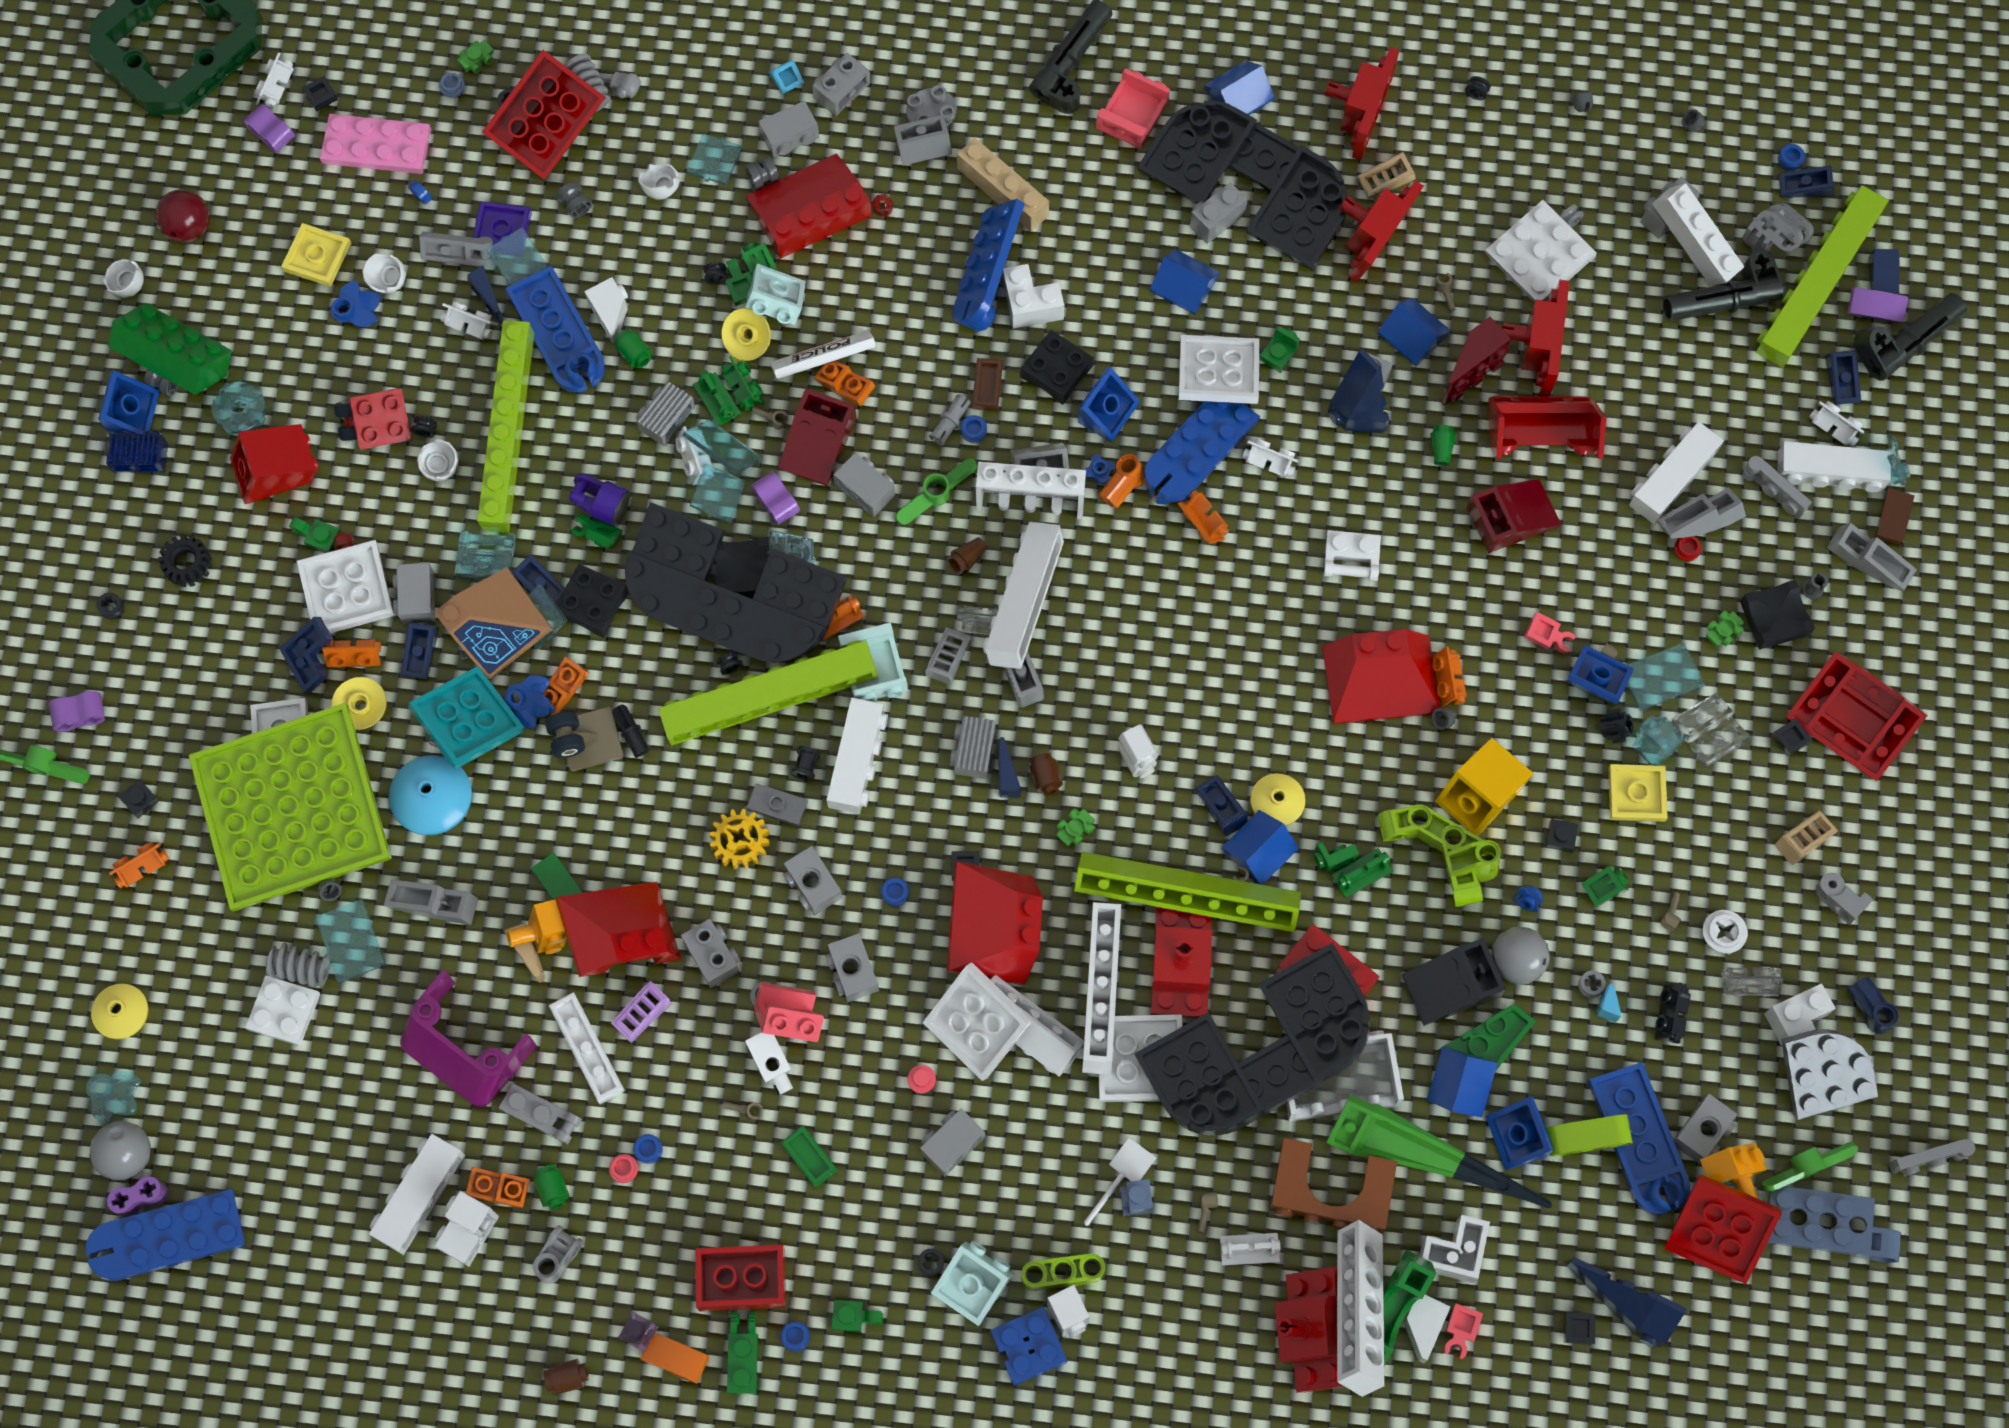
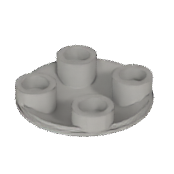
(931, 103)

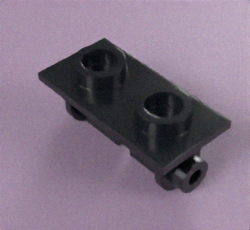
(1673, 1000)

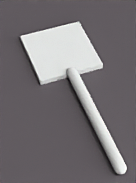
(1132, 1163)

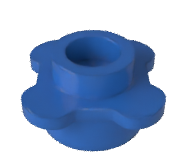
(1099, 476)
(1528, 898)

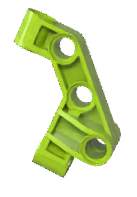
(1464, 861)

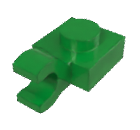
(739, 283)
(599, 532)
(318, 536)
(850, 1316)

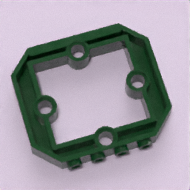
(198, 80)

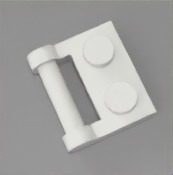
(1355, 548)

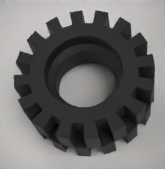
(177, 548)

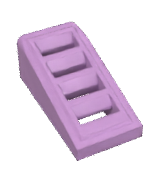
(656, 1011)

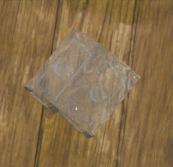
(1710, 730)

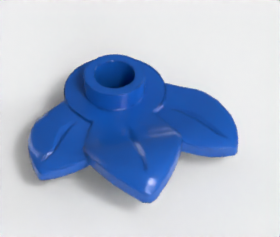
(360, 305)
(532, 700)

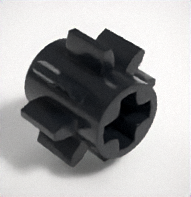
(1616, 725)

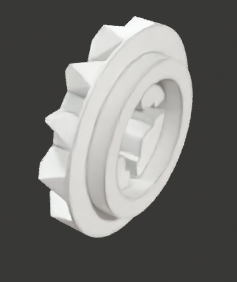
(1737, 934)

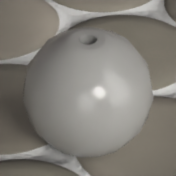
(1520, 955)
(120, 1150)

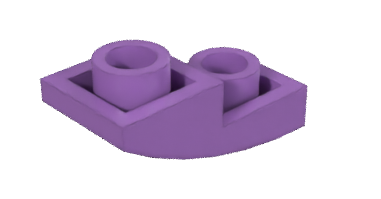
(1877, 304)

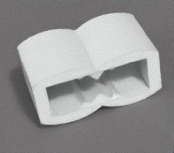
(1138, 751)

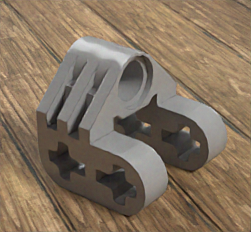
(1774, 228)

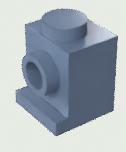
(1136, 1198)

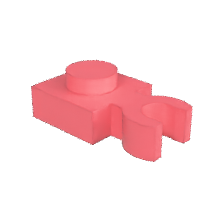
(1545, 632)
(1463, 1326)

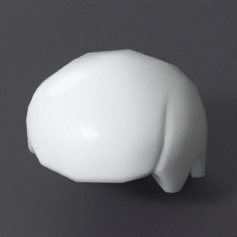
(659, 180)
(384, 273)
(124, 278)
(437, 460)

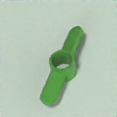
(926, 500)
(42, 762)
(1808, 1164)

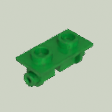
(749, 390)
(716, 397)
(1362, 872)

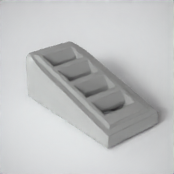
(938, 673)

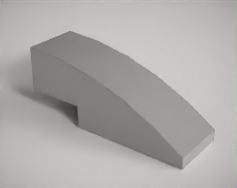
(1703, 515)
(1871, 557)
(431, 901)

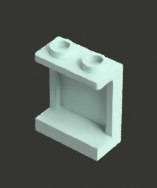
(886, 660)

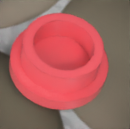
(921, 1079)
(623, 1168)

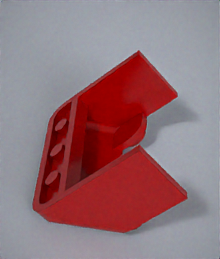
(1546, 421)

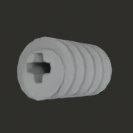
(585, 69)
(297, 966)

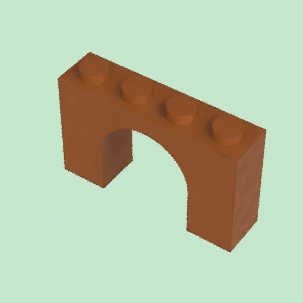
(1293, 1196)

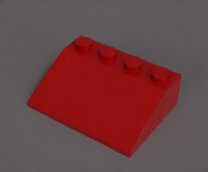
(543, 114)
(809, 205)

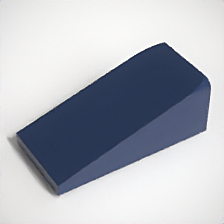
(1807, 182)
(1884, 270)
(482, 288)
(1843, 377)
(532, 573)
(419, 650)
(1008, 781)
(1222, 805)

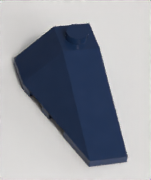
(1358, 399)
(1643, 1313)

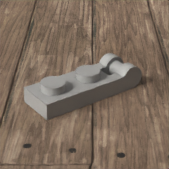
(455, 249)
(1776, 486)
(539, 1113)
(1934, 1157)

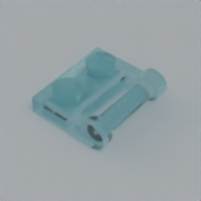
(482, 562)

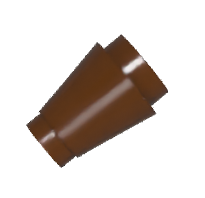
(967, 555)

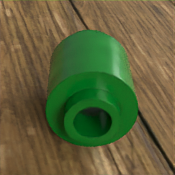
(633, 348)
(551, 1187)

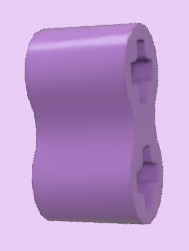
(268, 128)
(775, 498)
(76, 711)
(137, 1196)

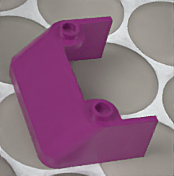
(473, 1079)

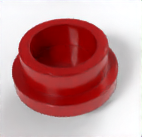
(1687, 548)

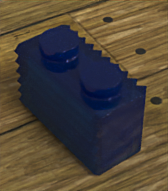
(137, 452)

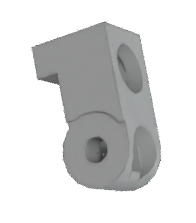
(1840, 898)

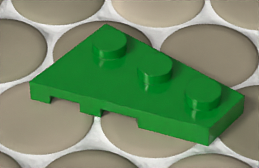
(1495, 1036)

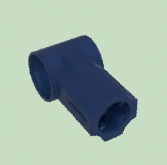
(1872, 1002)

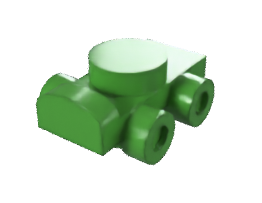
(474, 55)
(1722, 632)
(1073, 831)

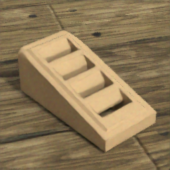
(1390, 164)
(1794, 849)
(530, 957)

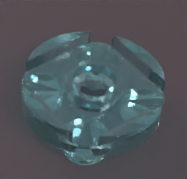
(226, 401)

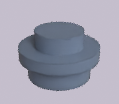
(452, 85)

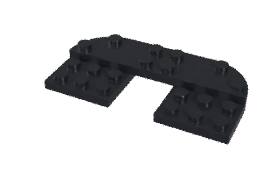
(1303, 186)
(670, 584)
(1217, 1095)

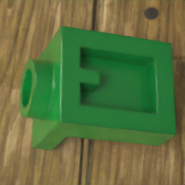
(755, 255)
(1280, 349)
(1339, 857)
(1606, 885)

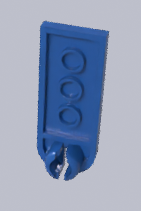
(985, 265)
(558, 330)
(1197, 449)
(1653, 1157)
(166, 1236)

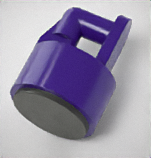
(610, 498)

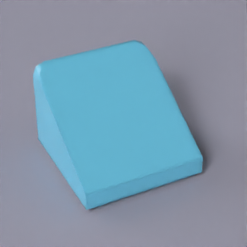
(786, 76)
(1608, 1005)

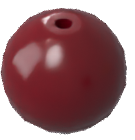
(182, 216)

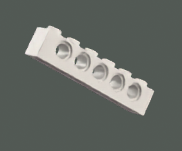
(1101, 988)
(1360, 1308)

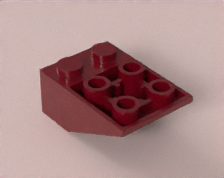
(1481, 353)
(817, 436)
(1512, 513)

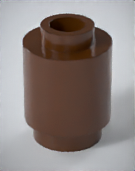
(1045, 774)
(565, 1377)

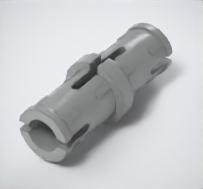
(950, 419)

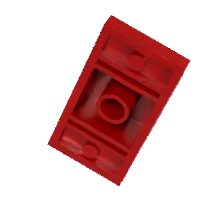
(1364, 99)
(1376, 225)
(1543, 337)
(1181, 963)
(1309, 1328)

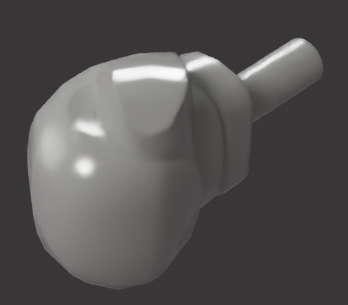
(624, 84)

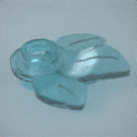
(1899, 470)
(117, 1096)

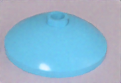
(431, 811)

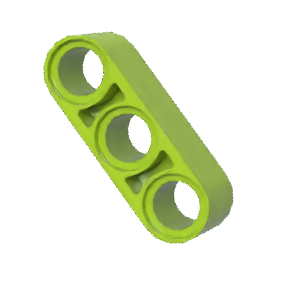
(1589, 1135)
(1075, 1264)

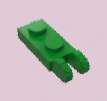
(742, 1356)

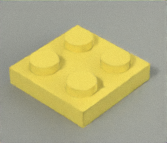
(316, 254)
(1637, 792)

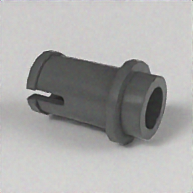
(1814, 587)

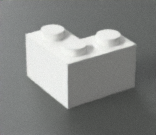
(1031, 304)
(1799, 1012)
(467, 1228)
(1463, 1255)

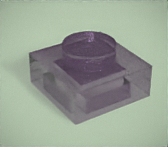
(638, 1332)

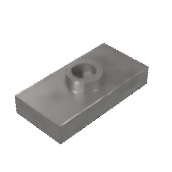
(777, 805)

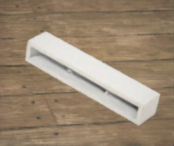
(1023, 595)

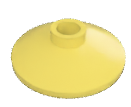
(736, 338)
(359, 691)
(1289, 808)
(129, 1019)

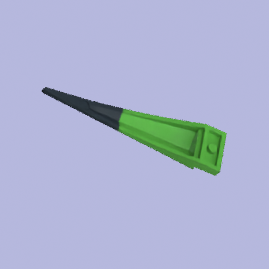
(1380, 1133)

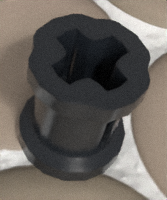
(805, 763)

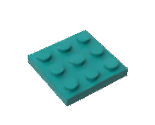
(466, 717)

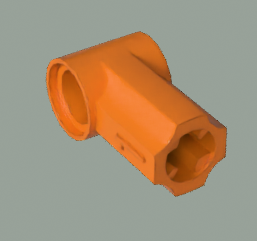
(1128, 476)

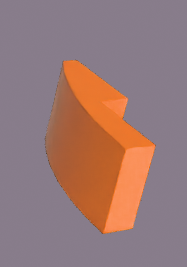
(845, 383)
(565, 683)
(497, 1187)
(675, 1358)

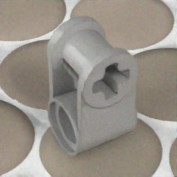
(557, 1253)

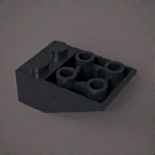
(1454, 982)

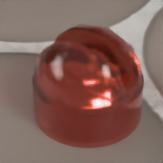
(888, 205)
(343, 540)

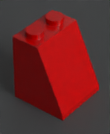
(272, 461)

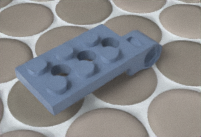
(1872, 1244)

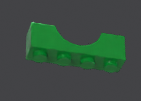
(1404, 1288)

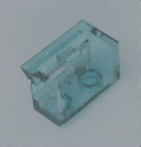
(1657, 740)

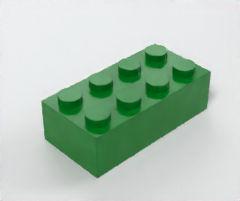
(169, 348)

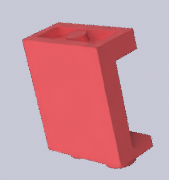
(1133, 108)
(788, 1012)

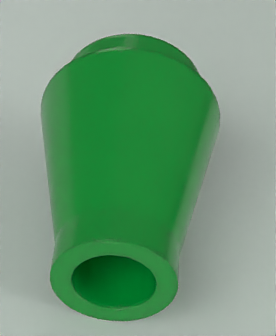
(1442, 443)

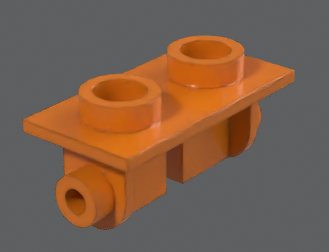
(1211, 526)
(844, 616)
(345, 655)
(1446, 666)
(148, 857)

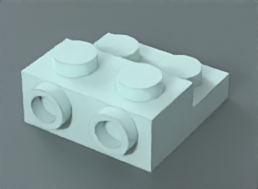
(775, 294)
(972, 1282)

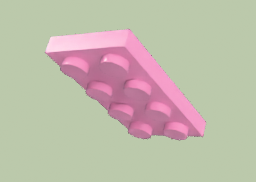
(375, 143)

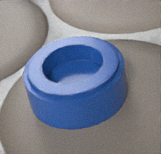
(1791, 157)
(420, 192)
(973, 429)
(895, 892)
(648, 1149)
(795, 1336)

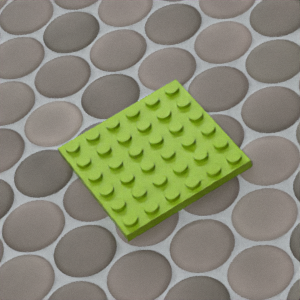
(289, 807)

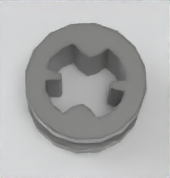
(1572, 216)
(1586, 990)

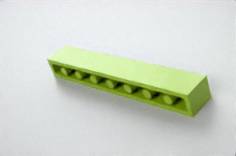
(1821, 277)
(506, 426)
(768, 692)
(1188, 891)

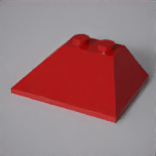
(1380, 676)
(1857, 715)
(994, 922)
(617, 927)

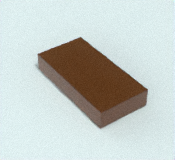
(987, 384)
(1894, 516)

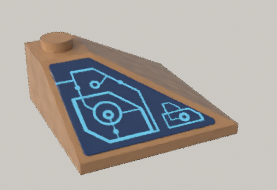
(494, 621)

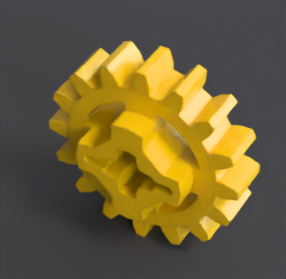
(749, 845)

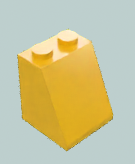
(1483, 787)

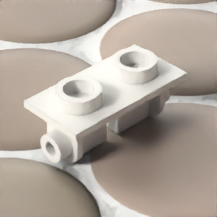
(277, 72)
(478, 323)
(1830, 416)
(1280, 460)
(692, 461)
(1250, 1249)

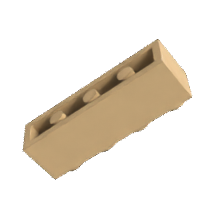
(1002, 182)

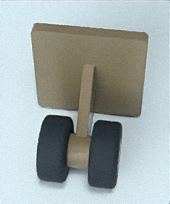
(585, 738)

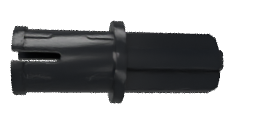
(630, 731)

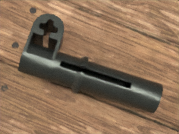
(1067, 57)
(1730, 295)
(1885, 355)

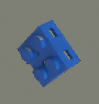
(1043, 1340)

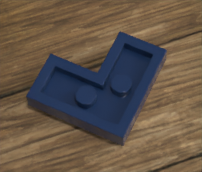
(301, 653)

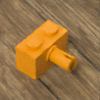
(543, 928)
(1735, 1166)

